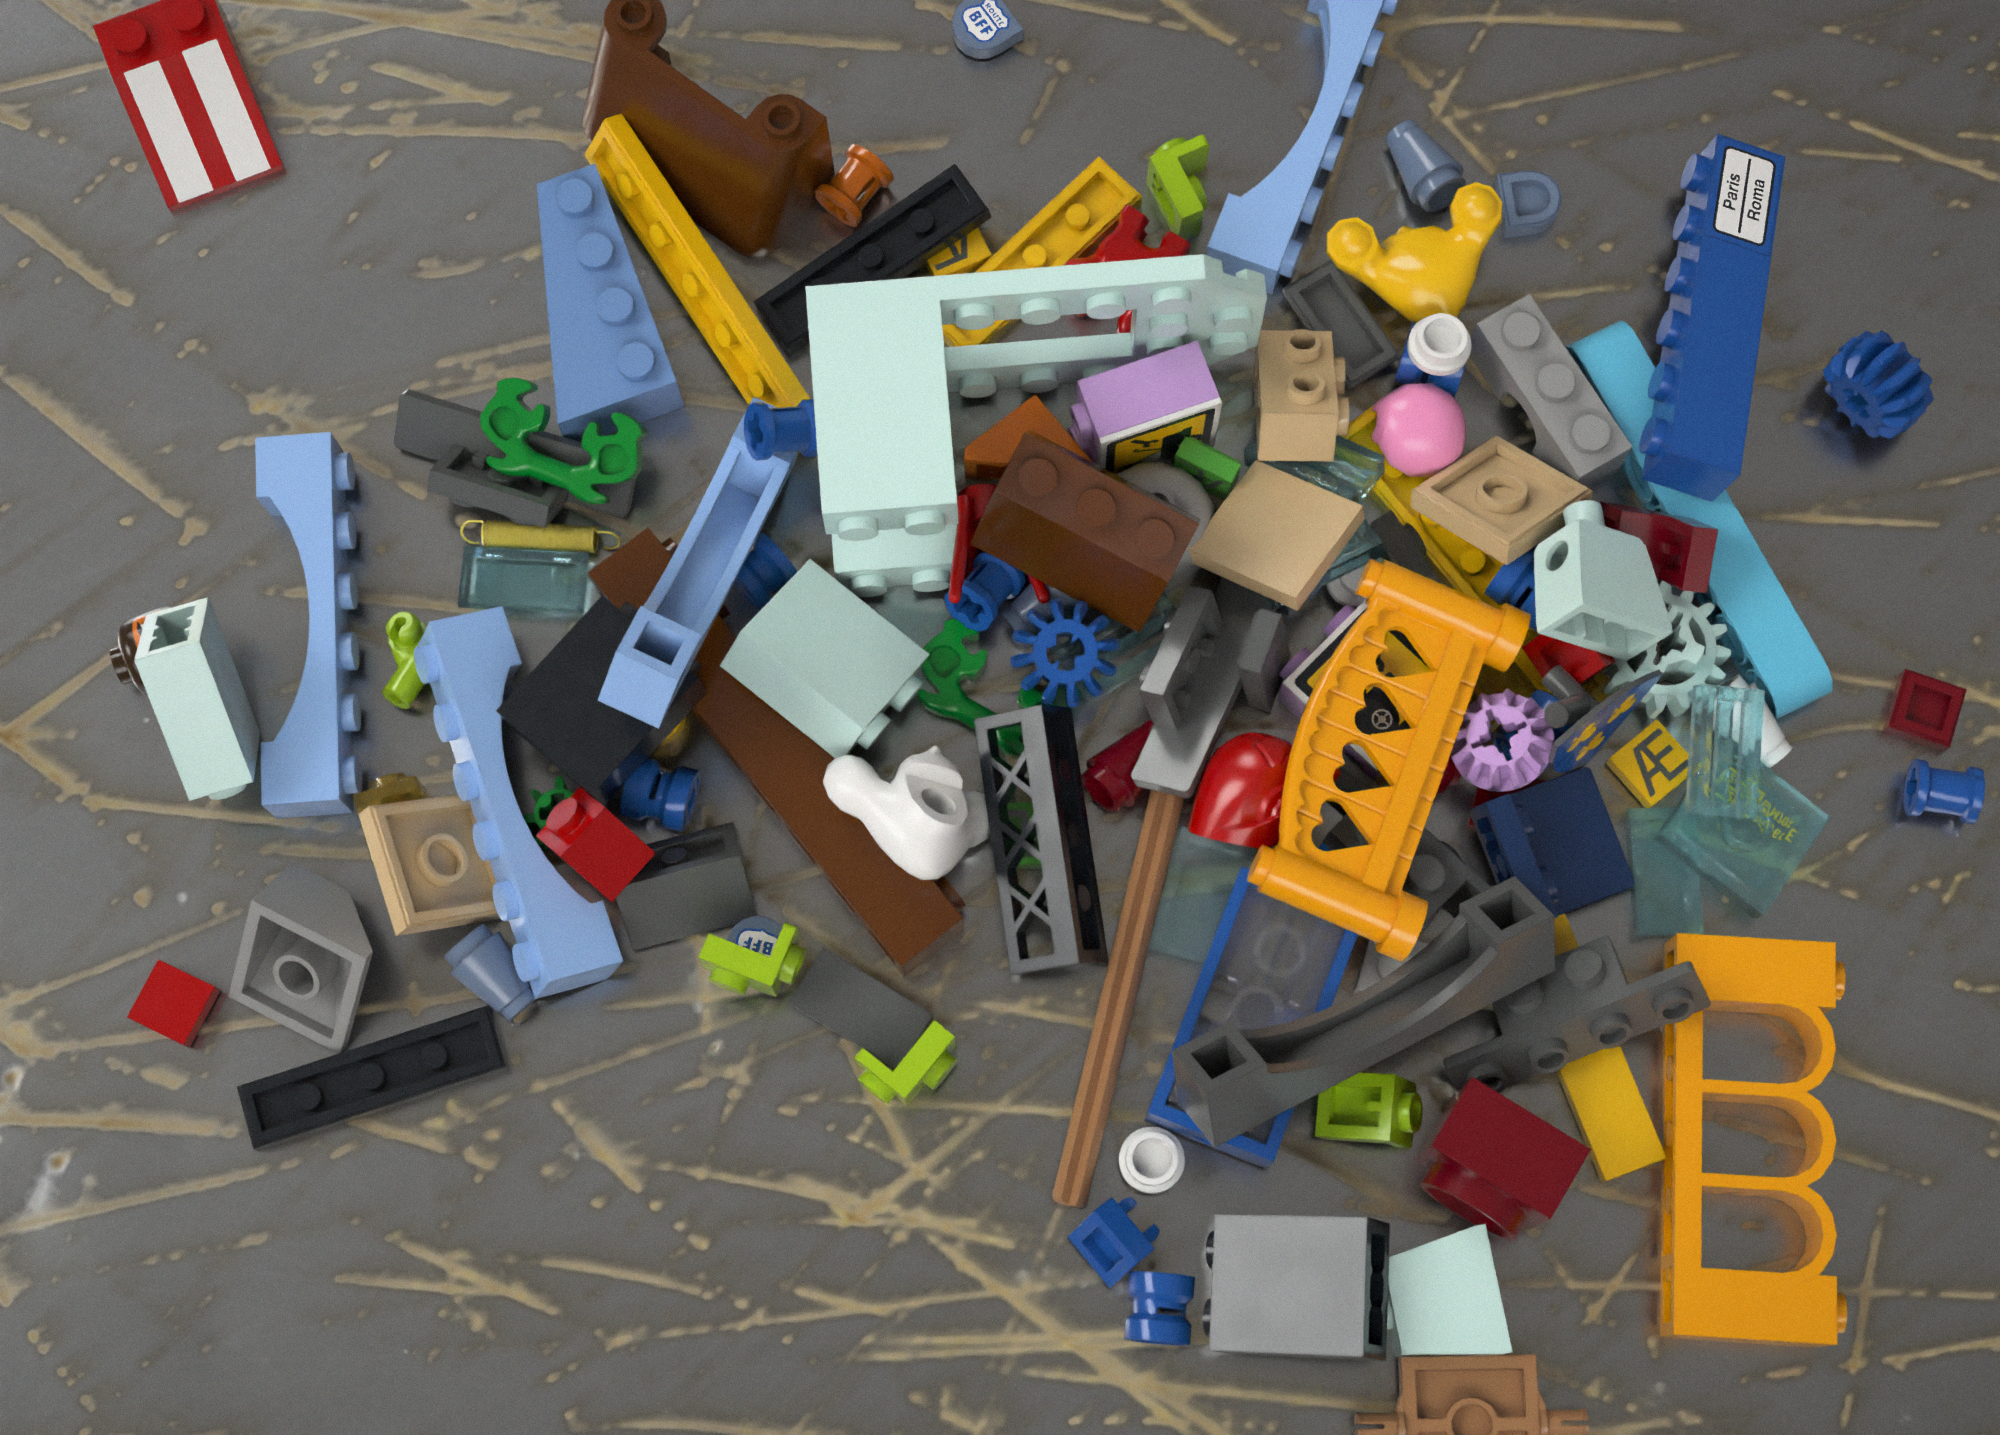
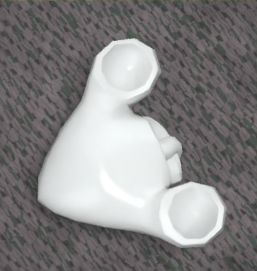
(918, 816)

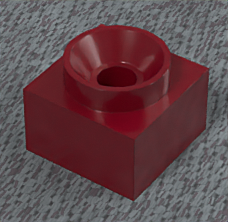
(1497, 1162)

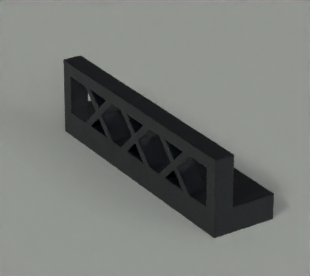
(1062, 837)

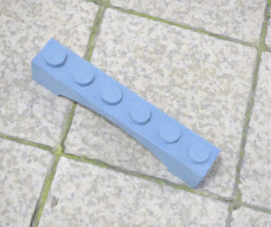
(1262, 224)
(695, 583)
(311, 759)
(556, 931)

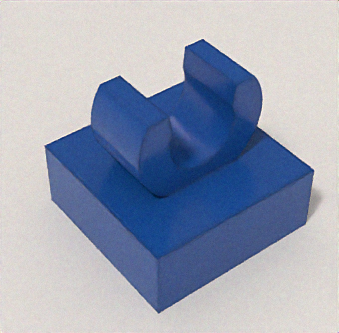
(1112, 1240)

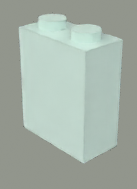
(826, 661)
(198, 700)

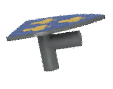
(1594, 719)

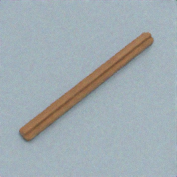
(1117, 1000)

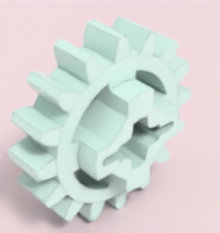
(1685, 655)

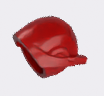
(1243, 791)

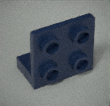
(1555, 842)

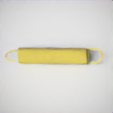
(535, 537)

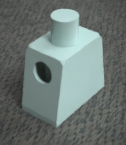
(1598, 587)
(1447, 1299)

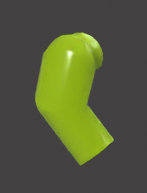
(403, 634)

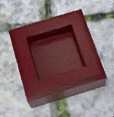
(1924, 710)

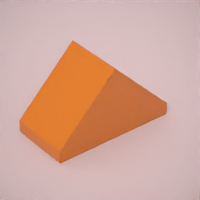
(992, 451)

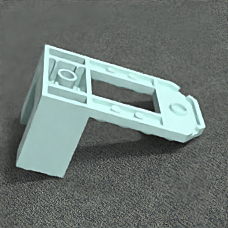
(888, 379)

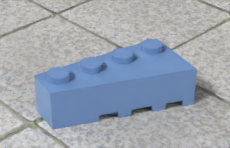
(598, 316)

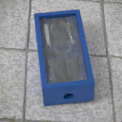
(1259, 973)

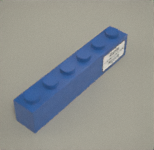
(1712, 319)

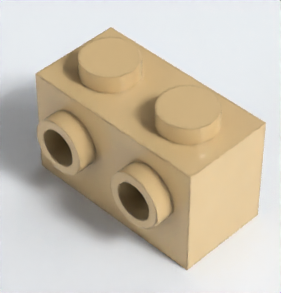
(1297, 396)

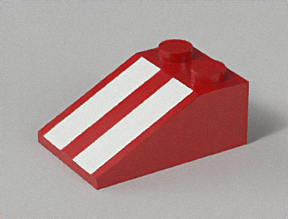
(189, 98)

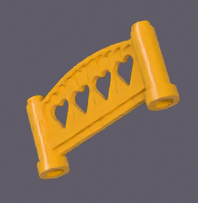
(1364, 883)

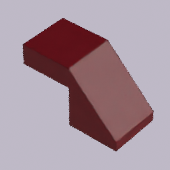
(1677, 545)

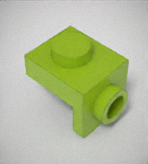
(739, 967)
(924, 1064)

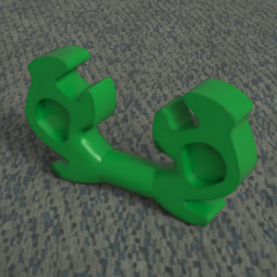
(510, 422)
(952, 663)

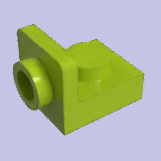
(1175, 185)
(1370, 1110)

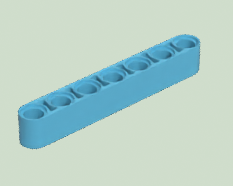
(1762, 625)

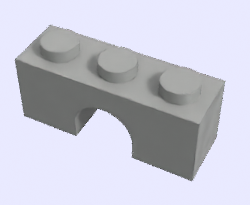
(1528, 360)

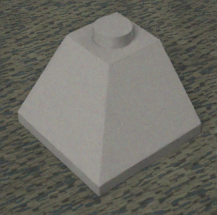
(303, 957)

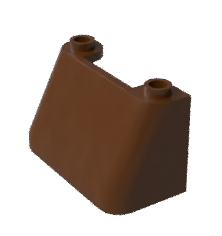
(731, 173)

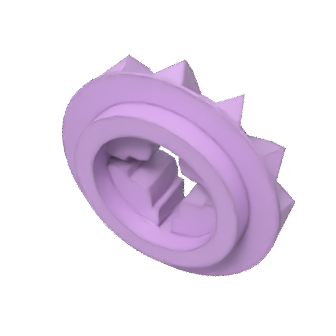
(1529, 747)

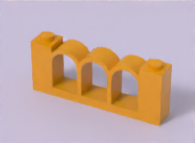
(1743, 1306)

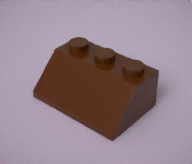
(1084, 530)

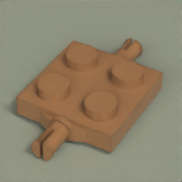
(1471, 1399)

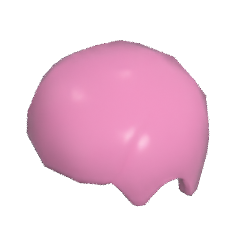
(1419, 429)

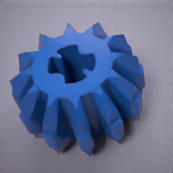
(1878, 384)
(1046, 642)

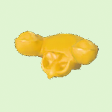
(1422, 267)

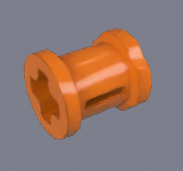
(854, 185)

